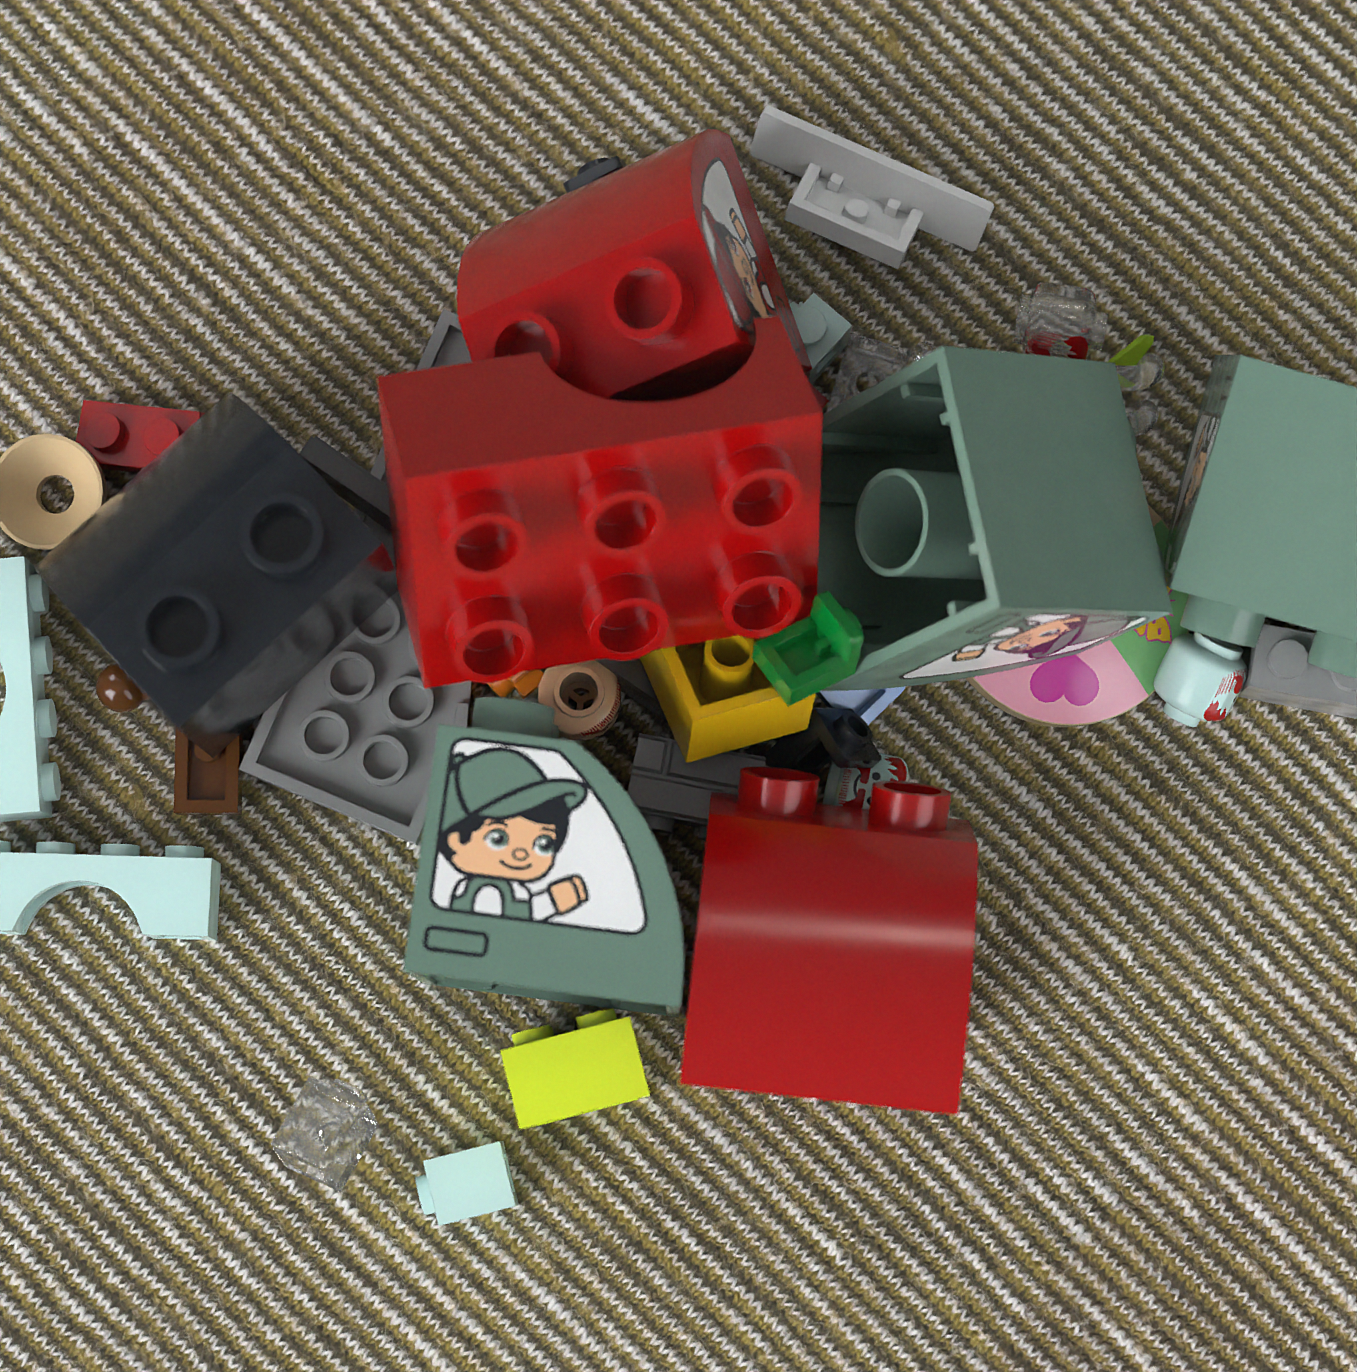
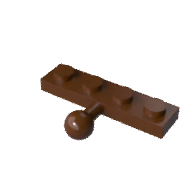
(200, 782)

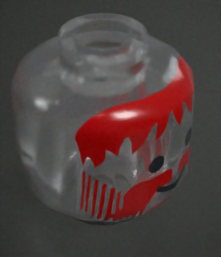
(1060, 322)

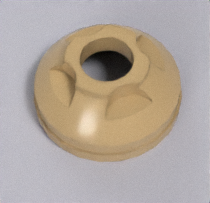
(25, 471)

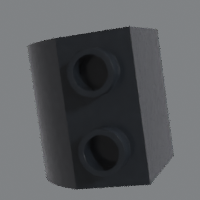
(221, 573)

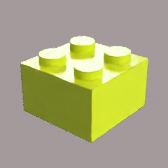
(574, 1070)

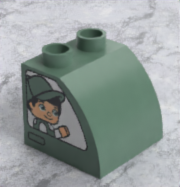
(1270, 510)
(985, 517)
(539, 872)

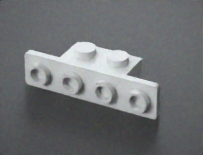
(863, 195)

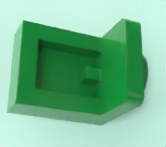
(811, 651)

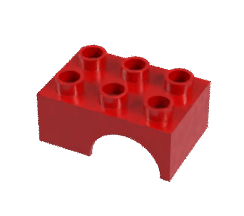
(593, 524)

